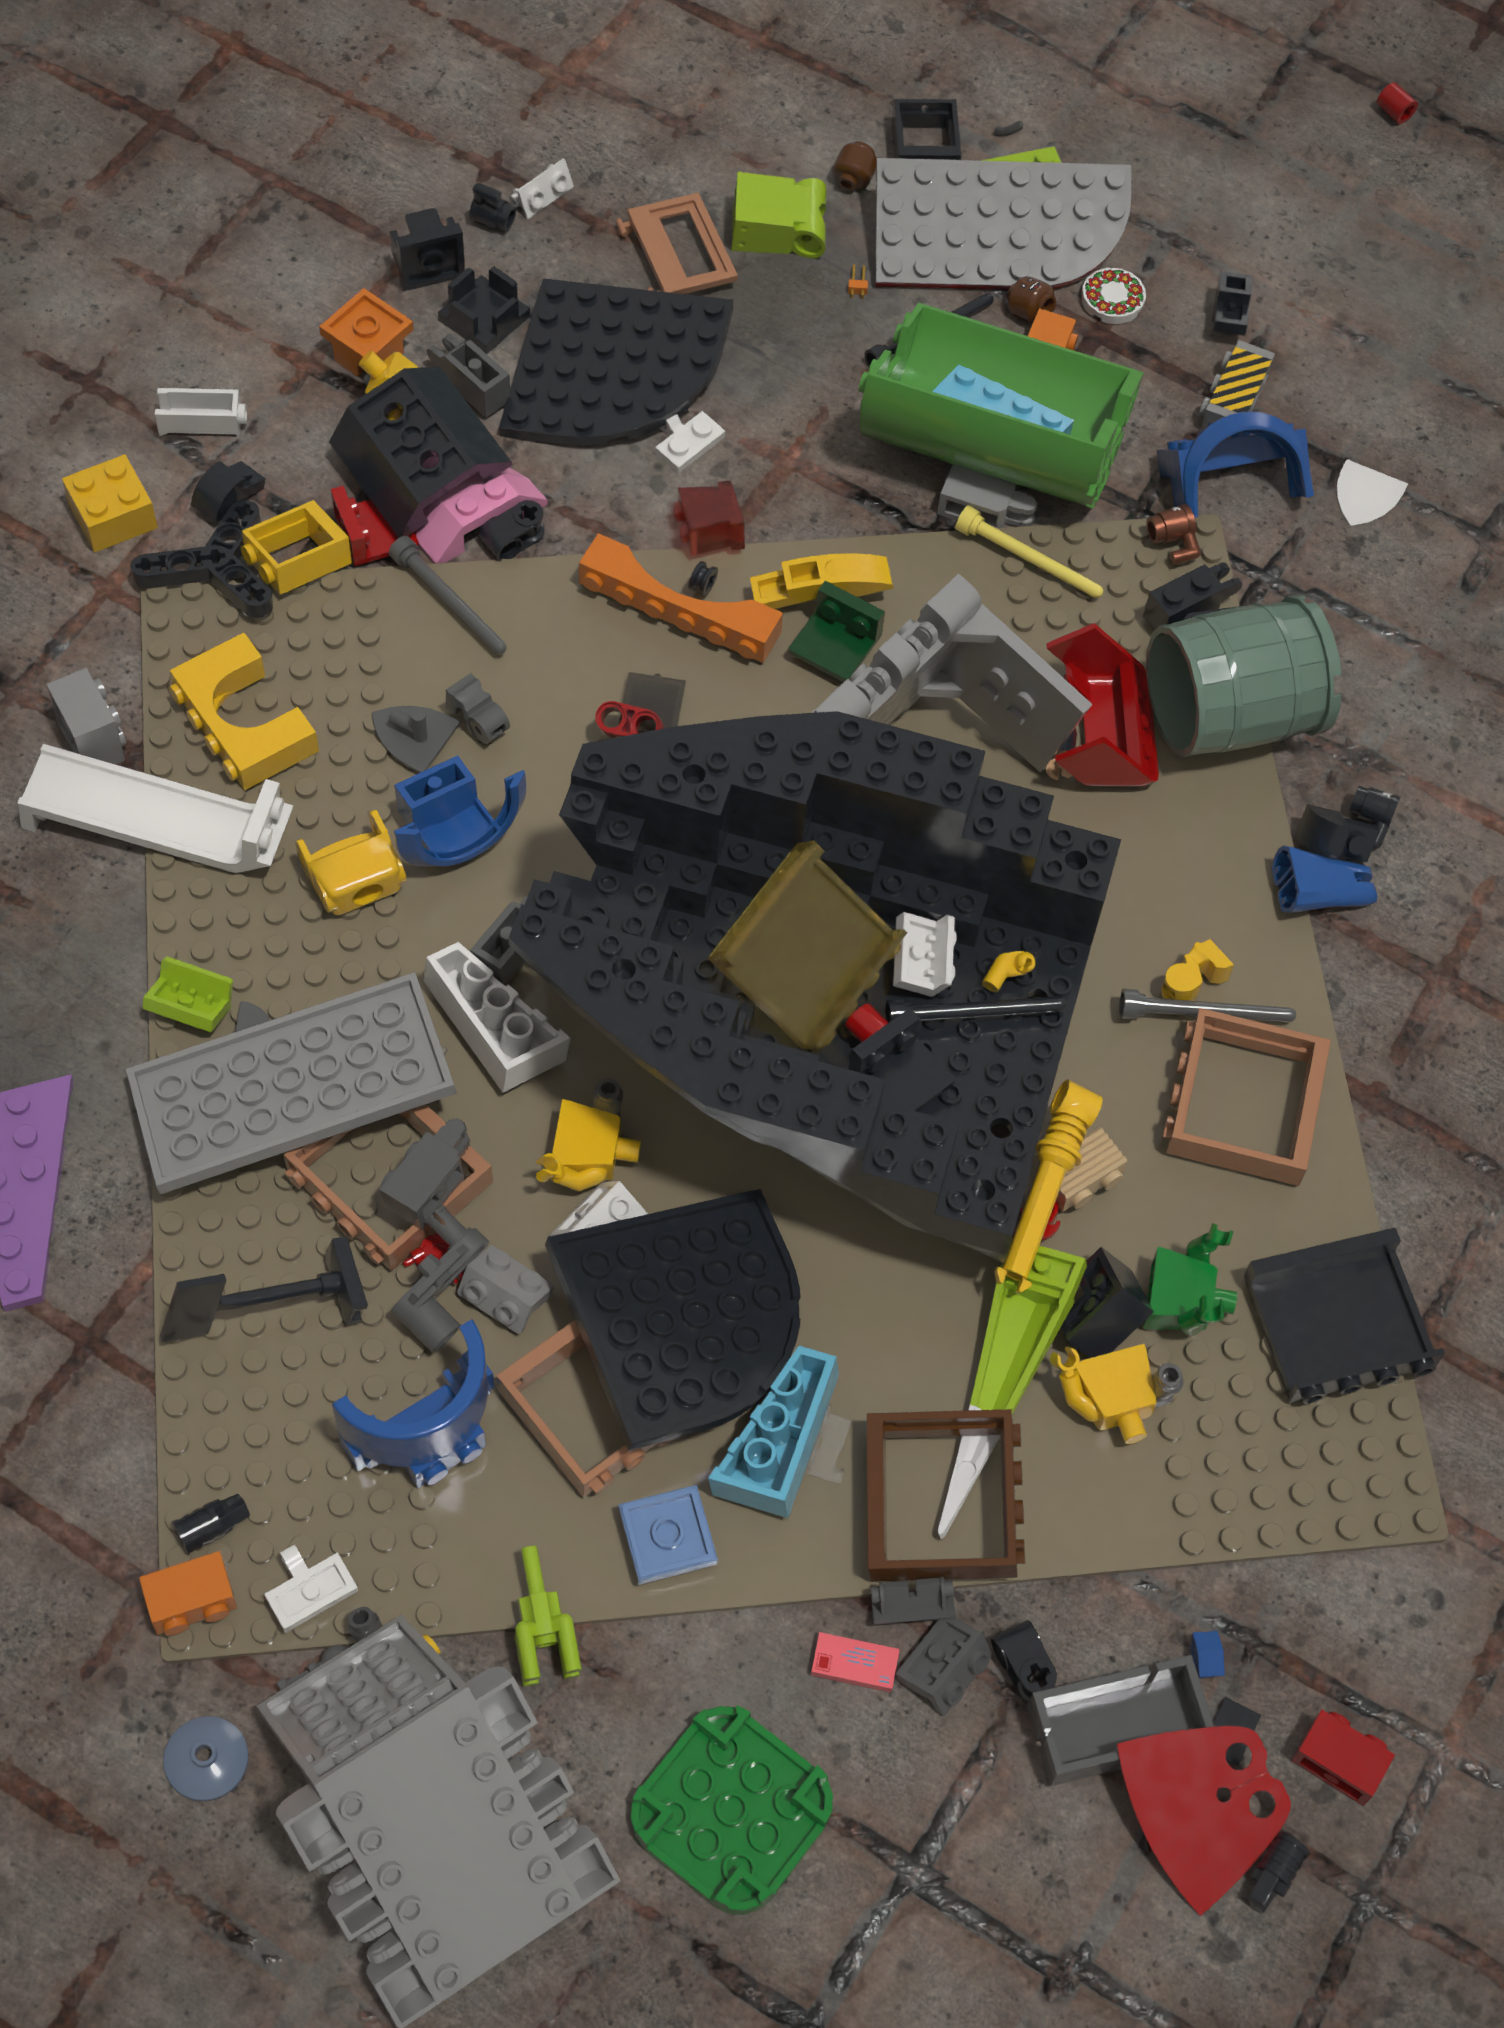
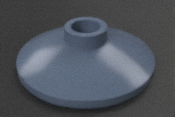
(208, 1778)

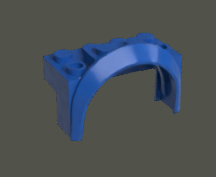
(1213, 450)

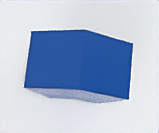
(1207, 1654)

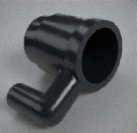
(490, 208)
(1376, 808)

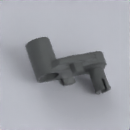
(419, 1306)

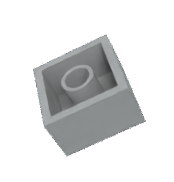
(86, 718)

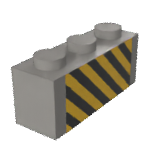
(1240, 383)

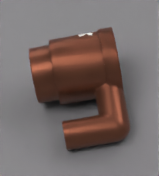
(1175, 525)

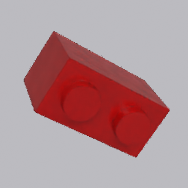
(1343, 1756)

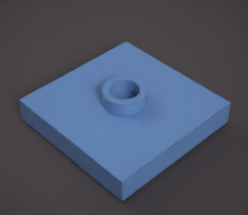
(667, 1534)

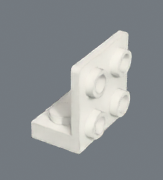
(603, 1205)

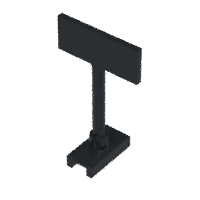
(200, 1298)

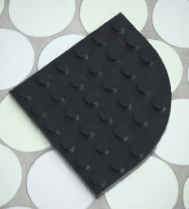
(612, 362)
(682, 1312)

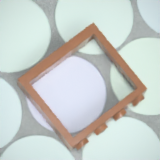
(1263, 1038)
(423, 1120)
(528, 1370)

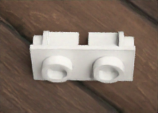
(543, 189)

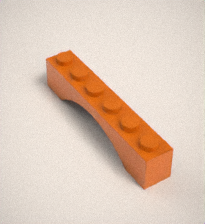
(740, 625)

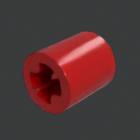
(1397, 103)
(865, 1022)

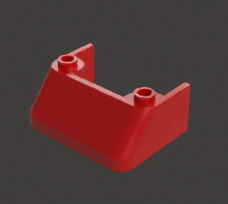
(1120, 721)

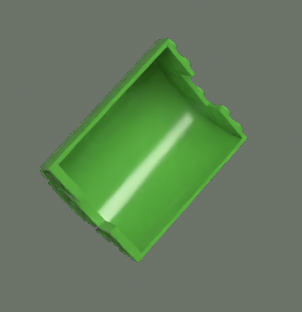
(933, 342)

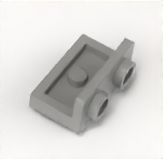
(504, 1288)

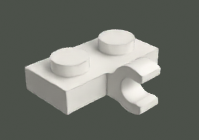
(688, 441)
(309, 1589)

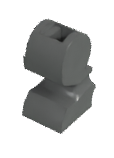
(482, 715)

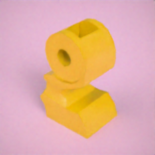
(1185, 978)

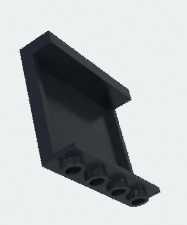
(1340, 1316)

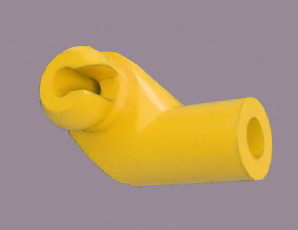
(1006, 966)

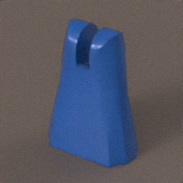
(1319, 881)

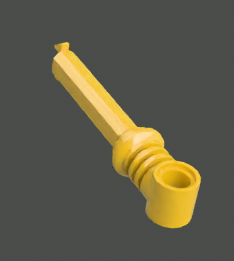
(1058, 1152)

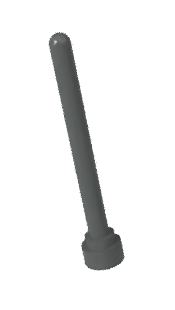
(405, 553)
(1135, 1003)

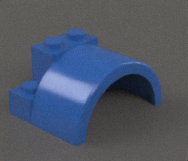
(431, 1432)

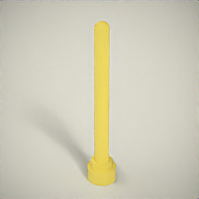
(972, 523)

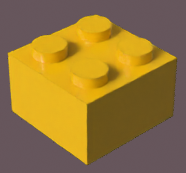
(109, 503)

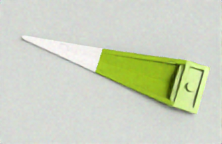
(1013, 1348)

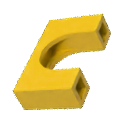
(246, 752)

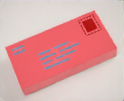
(855, 1662)

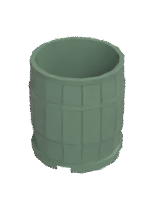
(1243, 677)

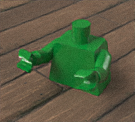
(1185, 1288)

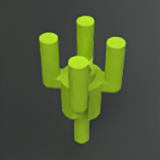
(543, 1625)

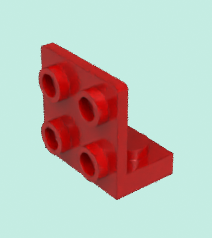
(365, 526)

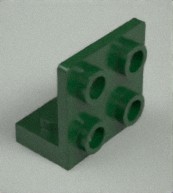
(838, 632)

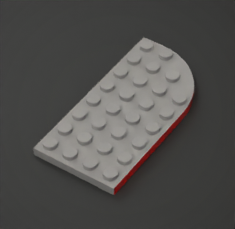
(995, 221)

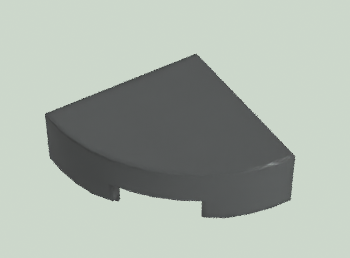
(249, 1016)

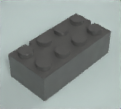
(1092, 1716)

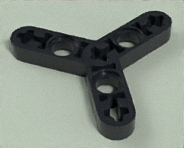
(220, 573)

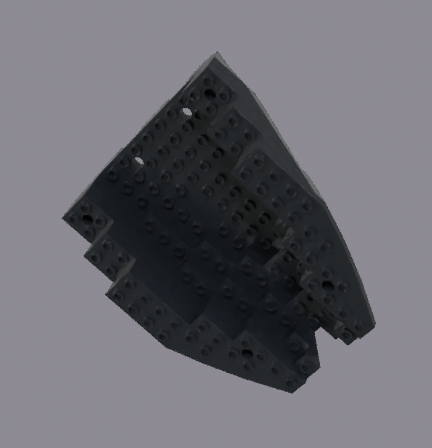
(689, 836)

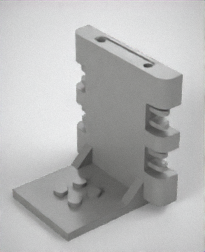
(972, 656)
(437, 1820)

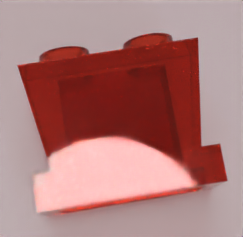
(709, 518)

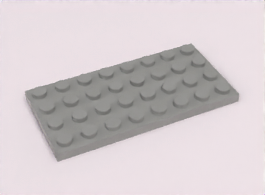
(288, 1082)

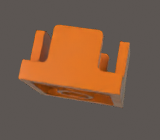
(364, 326)

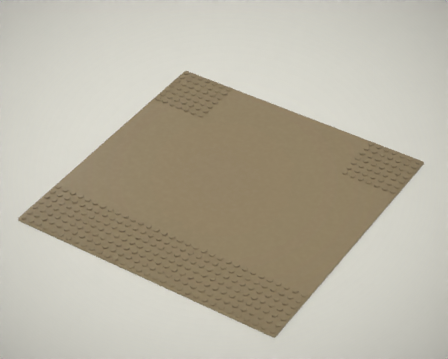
(907, 1313)

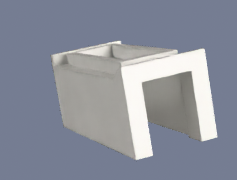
(200, 411)

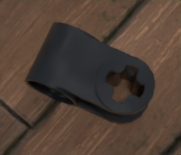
(511, 533)
(1024, 1656)

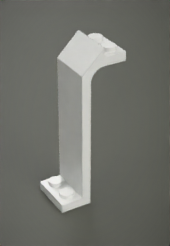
(154, 811)

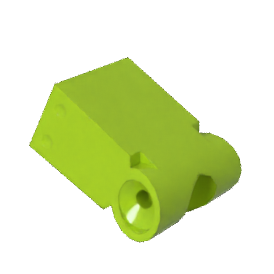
(779, 215)

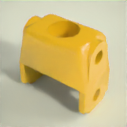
(354, 869)

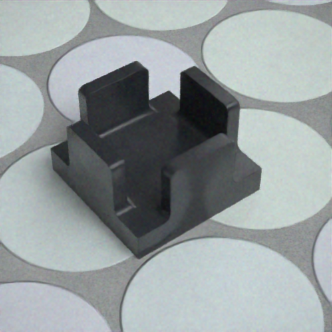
(429, 252)
(483, 308)

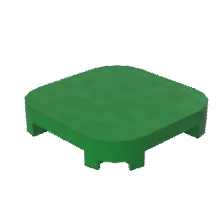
(731, 1810)

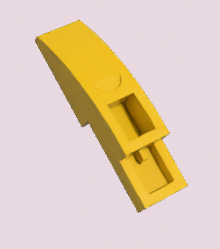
(804, 576)

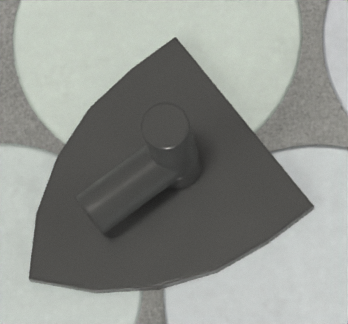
(413, 733)

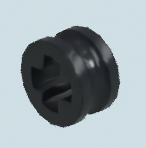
(703, 578)

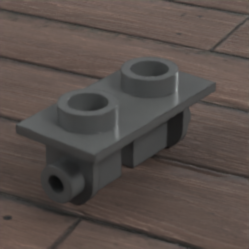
(929, 1601)

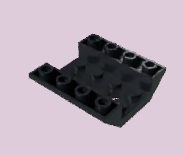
(390, 453)

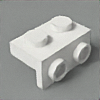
(925, 954)

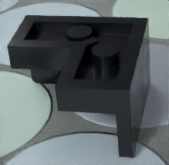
(1109, 1307)

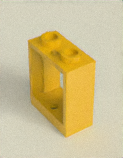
(291, 526)

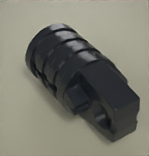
(210, 1522)
(1277, 1870)

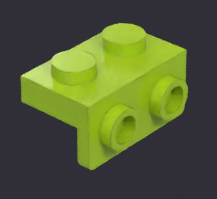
(189, 994)

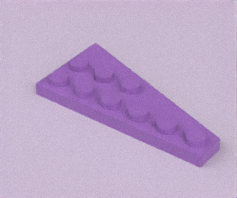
(30, 1176)

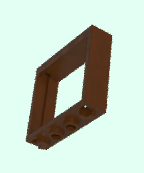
(935, 1425)

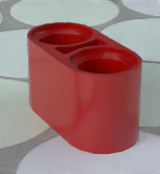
(631, 718)

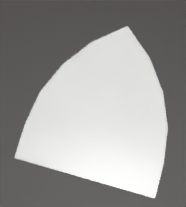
(1366, 493)

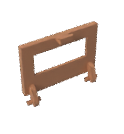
(659, 250)

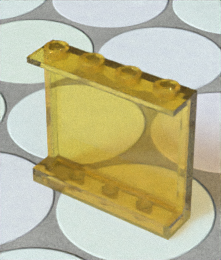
(806, 948)

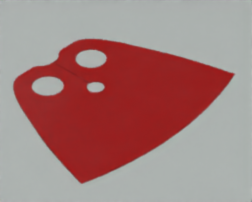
(1192, 1833)

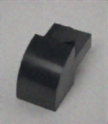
(1232, 303)
(223, 487)
(1336, 836)

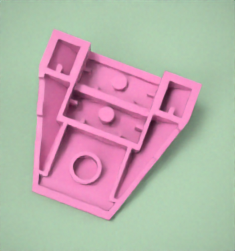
(469, 507)

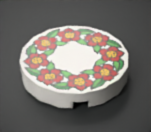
(1113, 295)

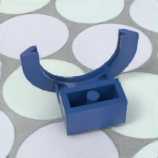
(446, 816)

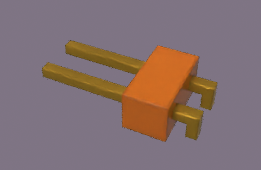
(858, 286)

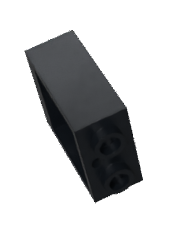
(937, 114)

